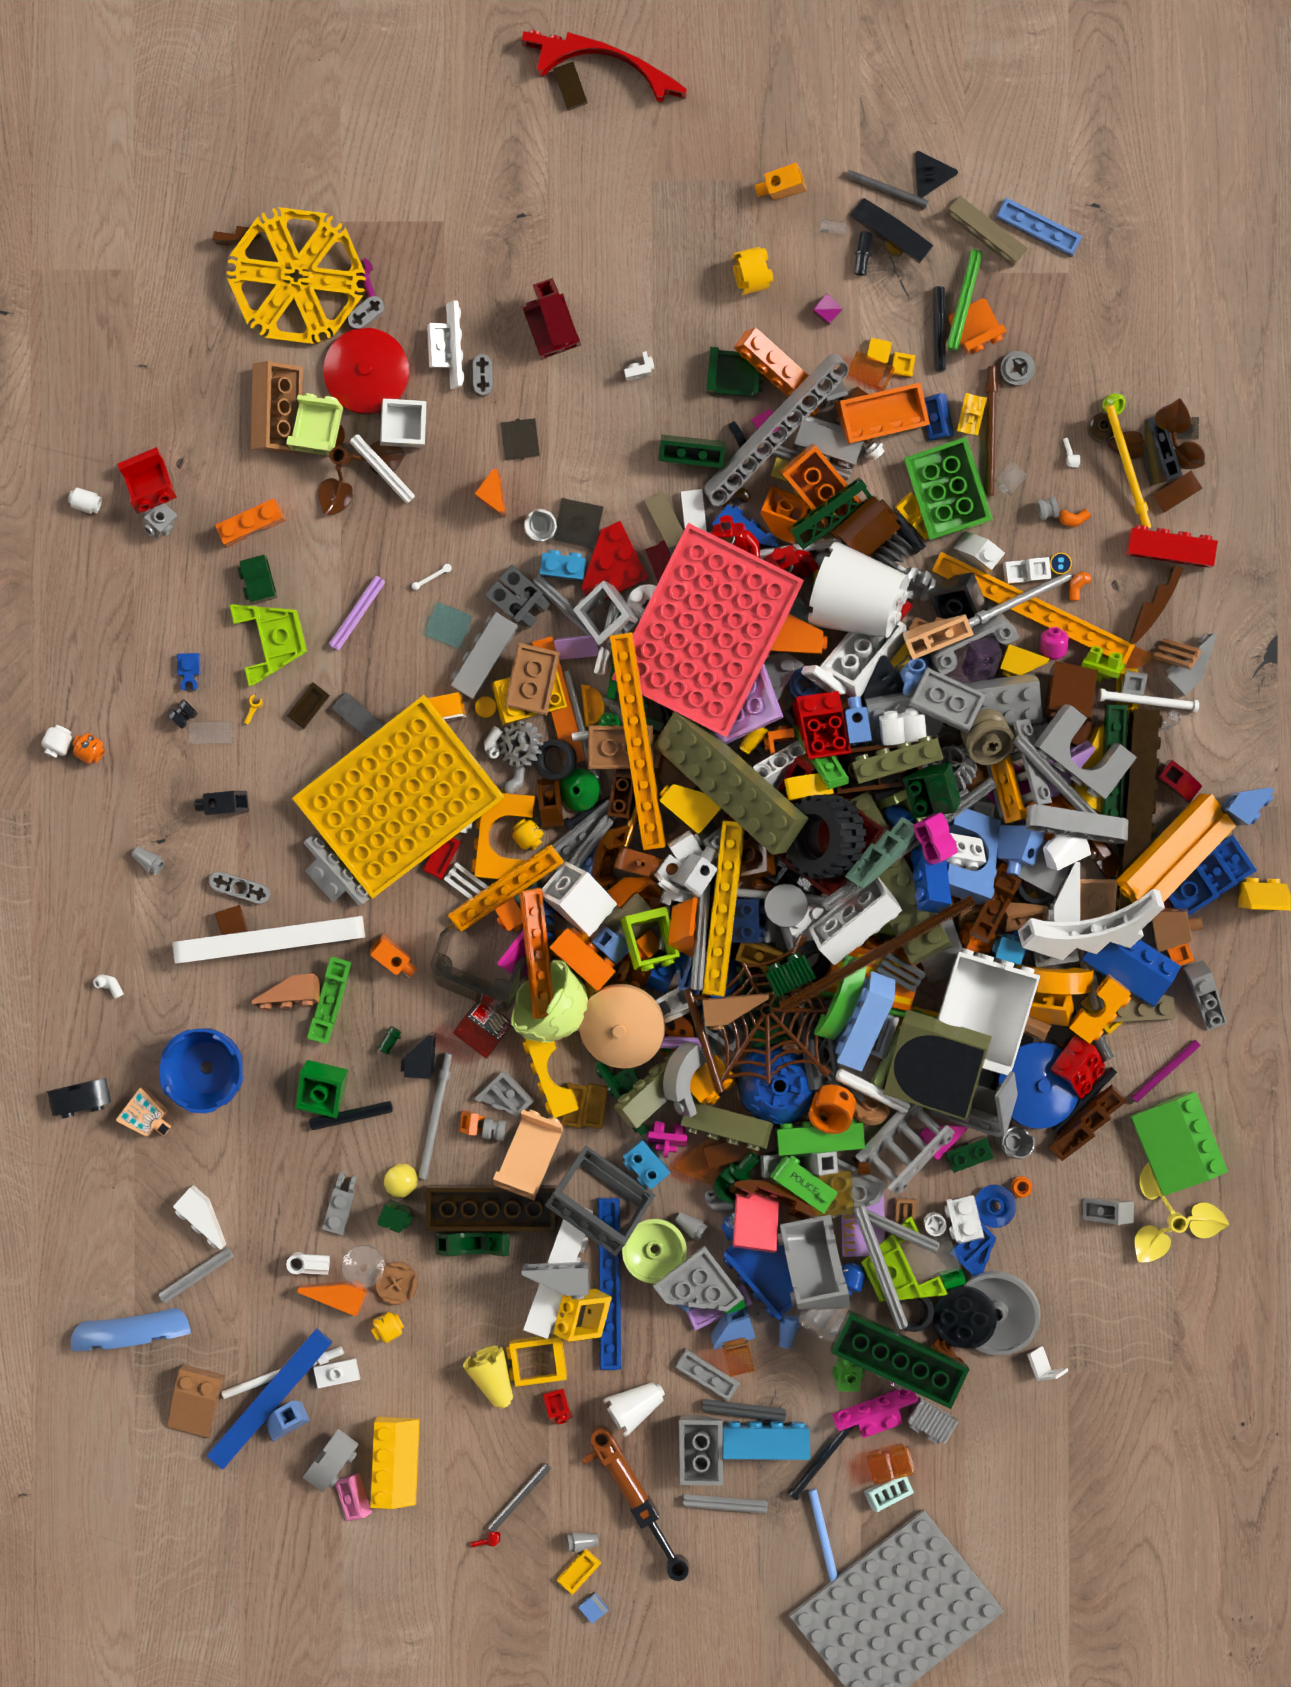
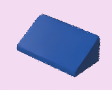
(939, 417)

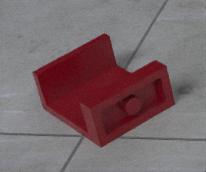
(540, 334)

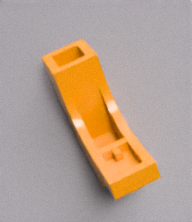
(1063, 980)

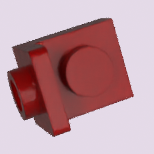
(557, 1406)

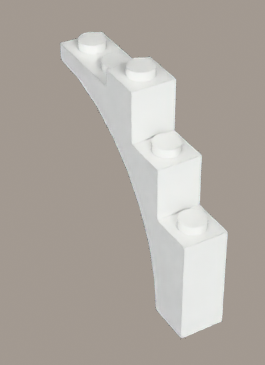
(1092, 935)

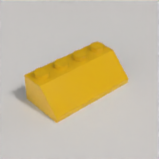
(394, 1462)

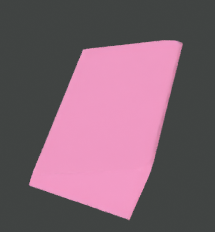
(353, 1497)

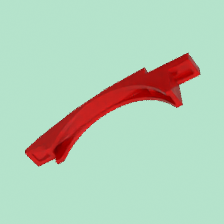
(556, 51)

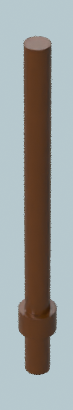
(991, 388)

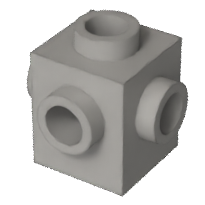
(159, 521)

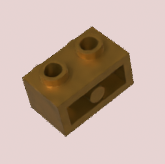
(757, 953)

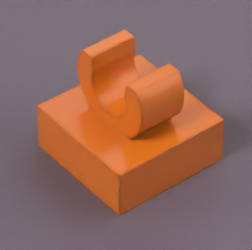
(469, 1122)

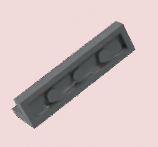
(814, 1077)

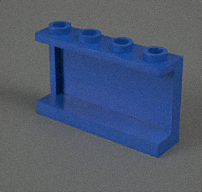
(766, 1274)

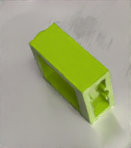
(662, 917)

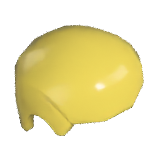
(400, 1180)

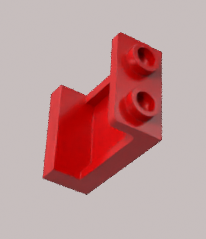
(147, 480)

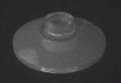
(365, 1256)

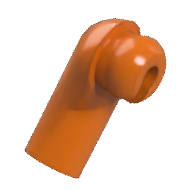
(1073, 520)
(1076, 583)

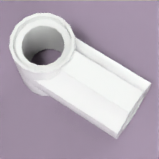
(311, 1264)

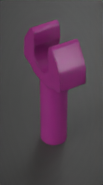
(367, 284)

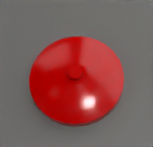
(366, 369)

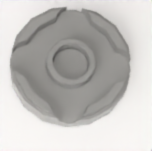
(786, 905)

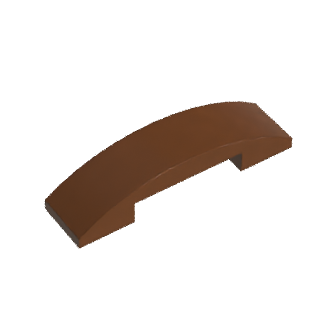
(606, 855)
(995, 908)
(798, 1206)

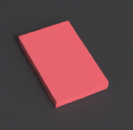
(756, 1223)

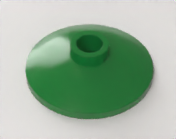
(588, 786)

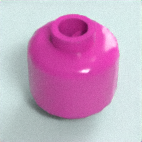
(1054, 643)

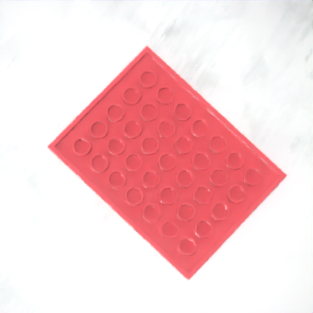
(710, 628)

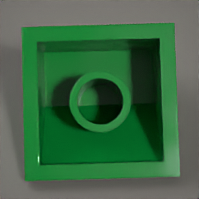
(321, 1088)

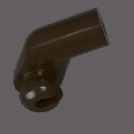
(741, 494)

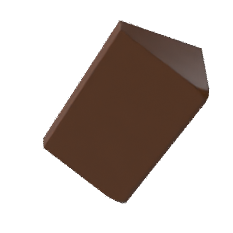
(231, 920)

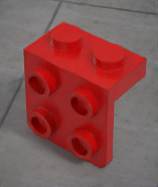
(1079, 1065)

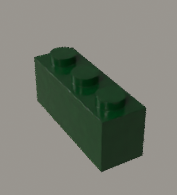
(691, 451)

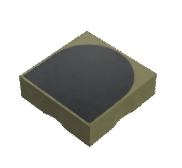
(937, 1065)

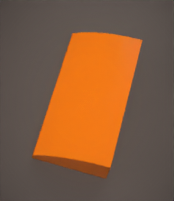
(883, 413)

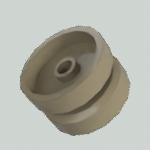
(989, 738)

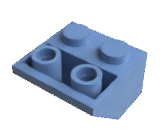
(1245, 805)

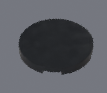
(964, 1317)

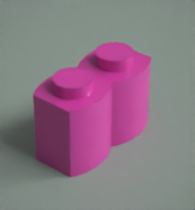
(935, 838)

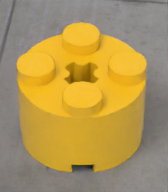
(752, 270)

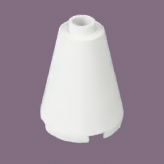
(634, 1405)

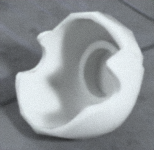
(540, 525)

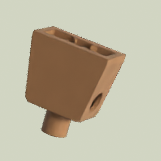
(1174, 928)

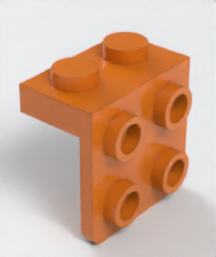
(979, 328)

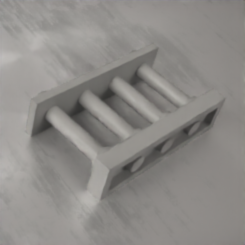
(1039, 789)
(884, 1139)

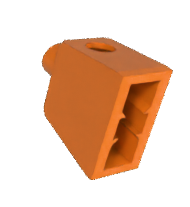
(385, 950)

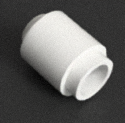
(85, 501)

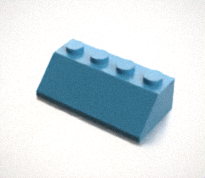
(766, 1441)

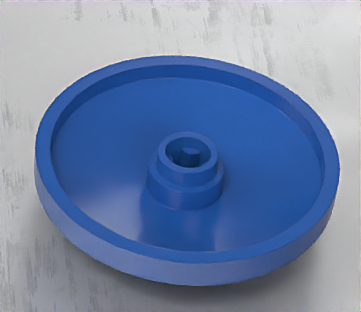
(1042, 1096)

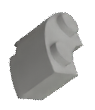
(331, 1460)

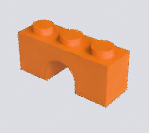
(257, 518)

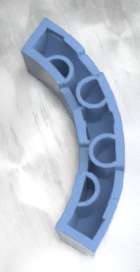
(130, 1330)

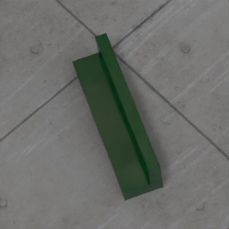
(829, 506)

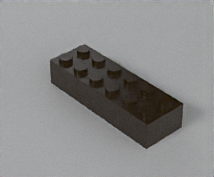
(487, 1209)

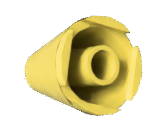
(491, 1375)

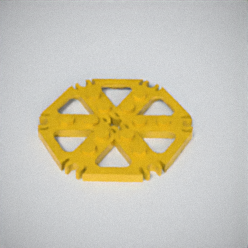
(307, 259)

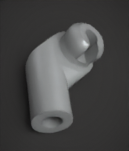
(716, 1203)

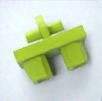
(1106, 667)

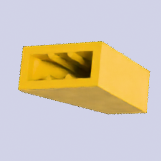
(690, 806)

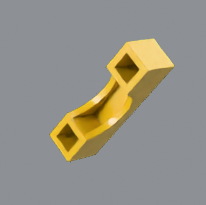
(560, 1099)

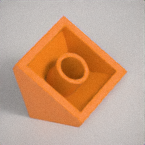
(491, 493)
(683, 926)

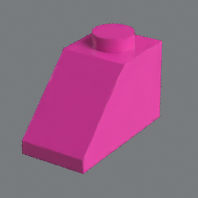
(927, 1136)

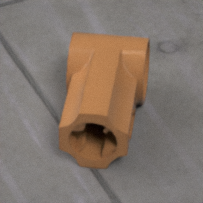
(1036, 1029)

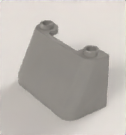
(945, 660)
(814, 1264)

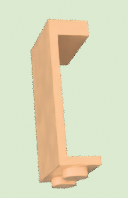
(529, 1154)

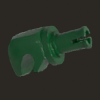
(732, 1174)

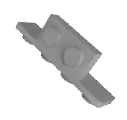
(332, 874)

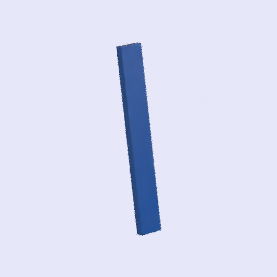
(610, 1284)
(269, 1398)

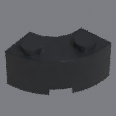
(79, 1097)

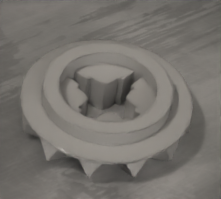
(1019, 358)

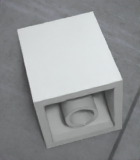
(578, 898)

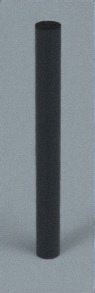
(1082, 1102)

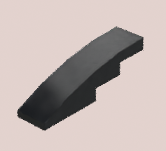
(891, 230)

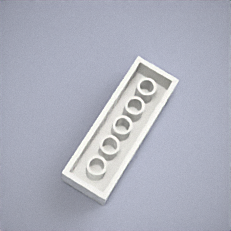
(547, 1301)

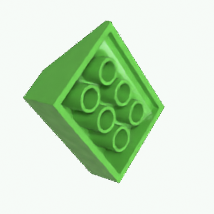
(948, 488)
(1179, 1143)

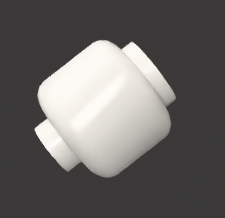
(57, 741)

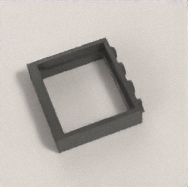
(585, 1220)

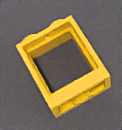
(594, 1318)
(537, 1341)

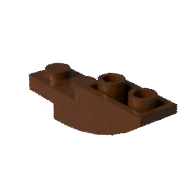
(621, 794)

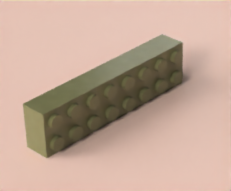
(731, 783)
(900, 883)

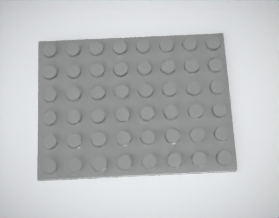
(897, 1609)

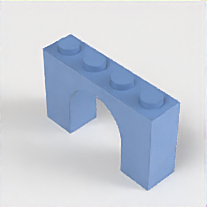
(979, 882)

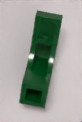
(472, 1242)

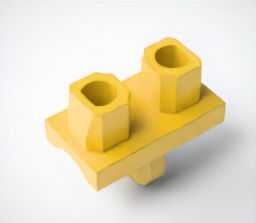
(971, 414)

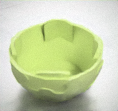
(564, 1010)

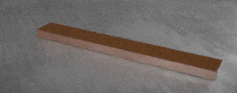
(726, 1153)

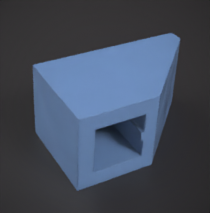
(732, 1327)
(286, 1419)

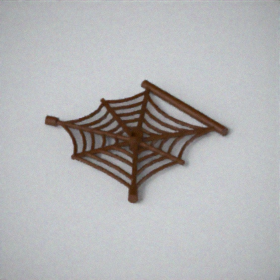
(717, 1081)

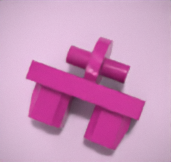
(658, 1136)

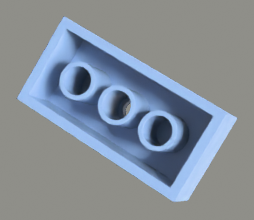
(865, 1021)

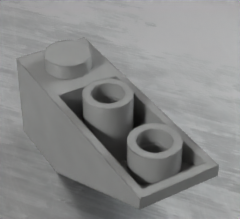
(1185, 680)
(1205, 994)

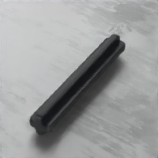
(939, 329)
(351, 1115)

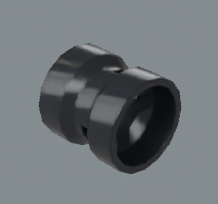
(182, 713)

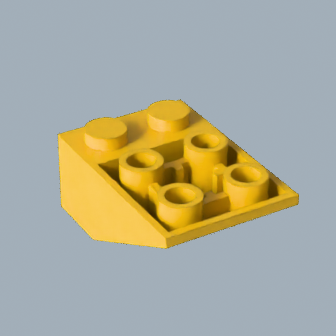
(513, 715)

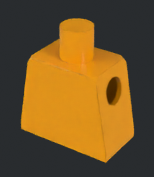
(791, 182)

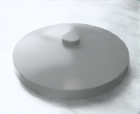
(1016, 1311)

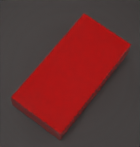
(441, 858)

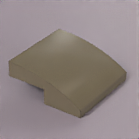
(633, 906)

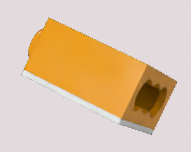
(449, 706)

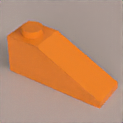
(337, 1295)

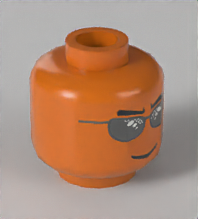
(88, 748)

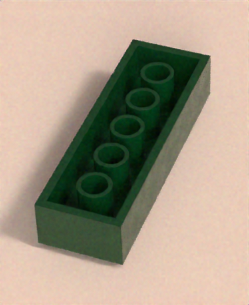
(899, 1359)

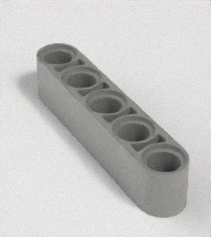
(1077, 824)

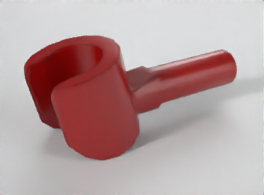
(493, 1540)

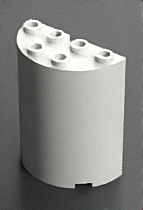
(992, 1001)

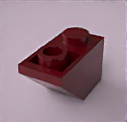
(1178, 780)

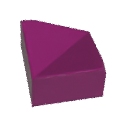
(827, 309)

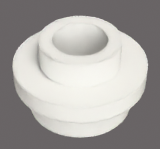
(873, 451)

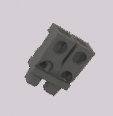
(523, 600)

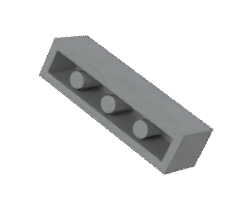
(484, 656)

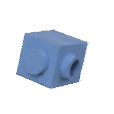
(611, 945)

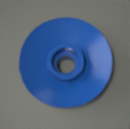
(986, 1208)

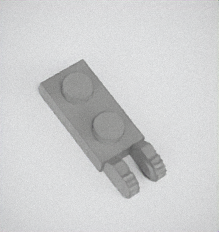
(339, 1206)

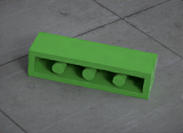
(808, 1139)

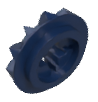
(796, 686)

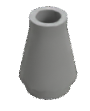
(149, 861)
(692, 1226)
(581, 1541)

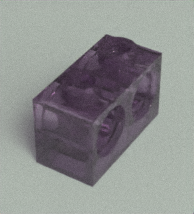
(982, 659)

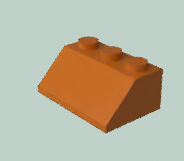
(583, 958)

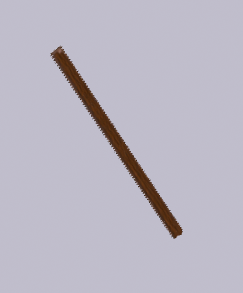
(876, 953)

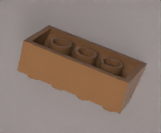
(274, 405)

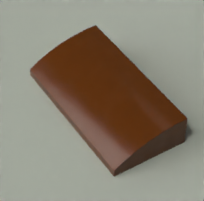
(755, 858)

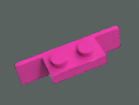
(875, 1414)

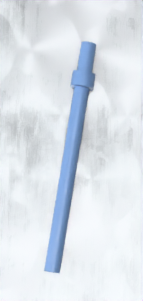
(823, 1534)

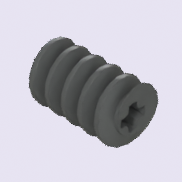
(893, 551)

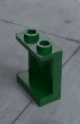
(732, 375)

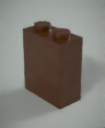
(868, 526)
(1070, 686)

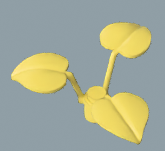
(1152, 1243)

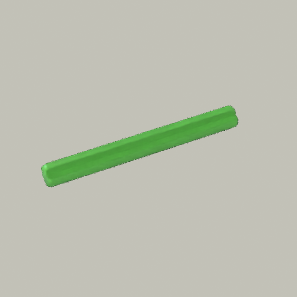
(964, 300)

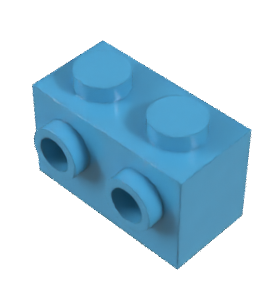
(563, 566)
(1008, 948)
(646, 1164)

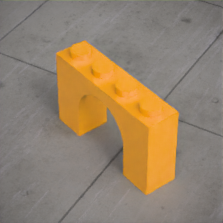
(488, 862)

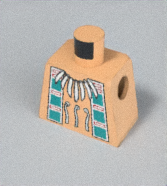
(145, 1114)

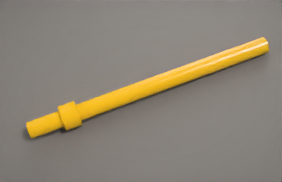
(1140, 506)

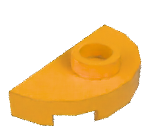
(592, 704)

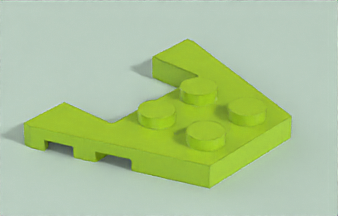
(279, 634)
(901, 1272)

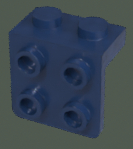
(748, 921)

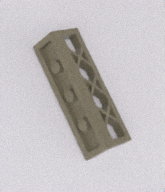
(986, 230)

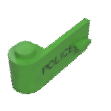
(803, 1183)

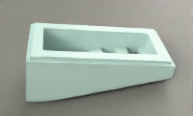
(877, 1489)

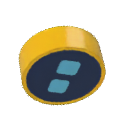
(1060, 563)

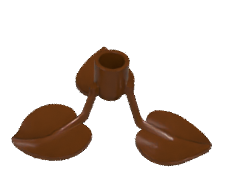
(1175, 419)
(337, 496)

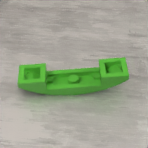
(330, 1000)
(842, 1003)

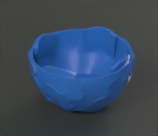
(183, 1074)
(764, 1100)

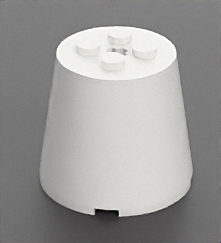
(857, 593)

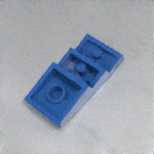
(1213, 876)

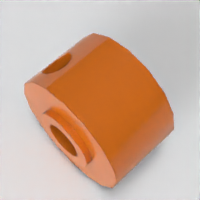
(836, 1105)

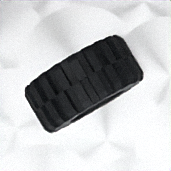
(845, 837)

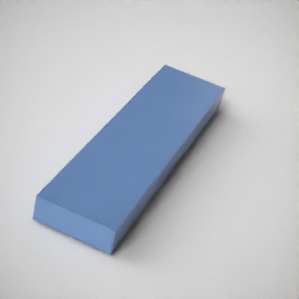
(1038, 227)

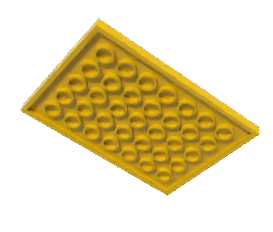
(398, 796)

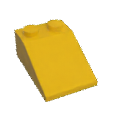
(1264, 896)

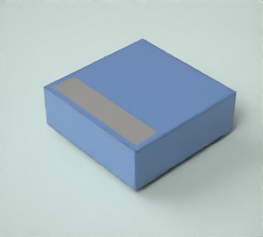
(593, 1608)

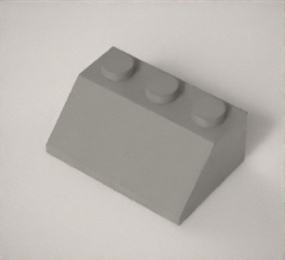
(701, 1450)

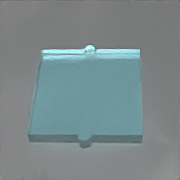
(448, 625)

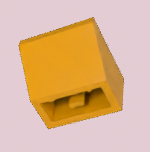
(702, 1085)

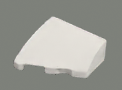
(1064, 851)

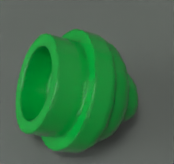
(609, 719)

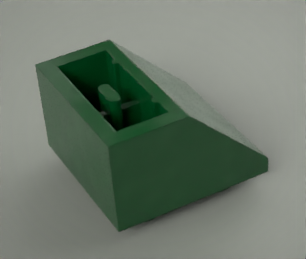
(932, 790)

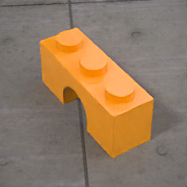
(1090, 1025)

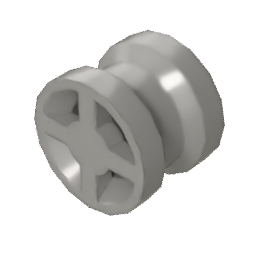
(1047, 508)

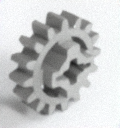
(520, 744)

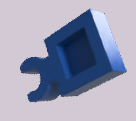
(189, 666)

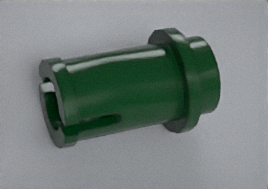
(389, 1040)

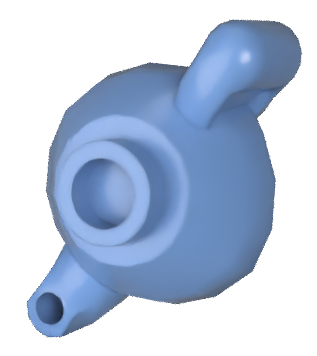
(913, 673)

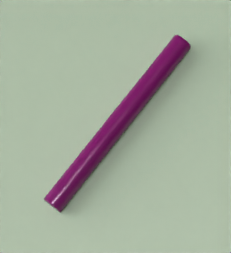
(1165, 1071)

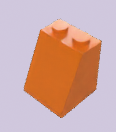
(799, 637)

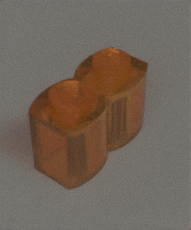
(890, 1464)

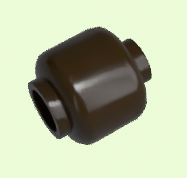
(1094, 427)

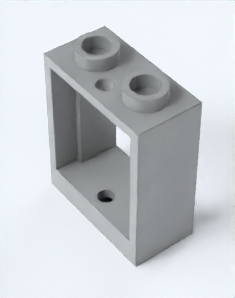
(623, 624)

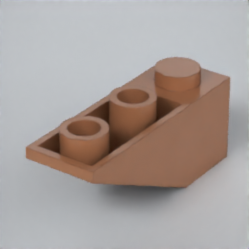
(295, 990)

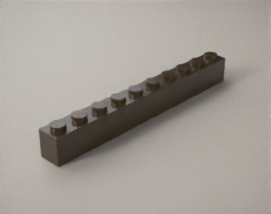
(1139, 789)

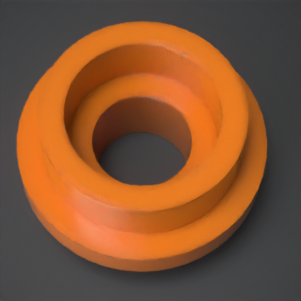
(1027, 1190)

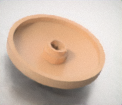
(622, 1026)

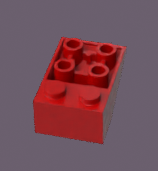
(822, 725)

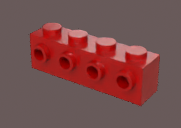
(1170, 547)

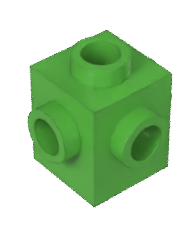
(847, 1375)

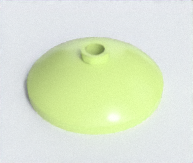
(650, 1265)

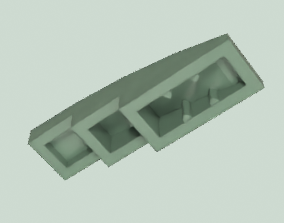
(882, 854)

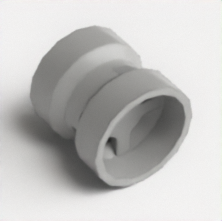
(494, 1129)

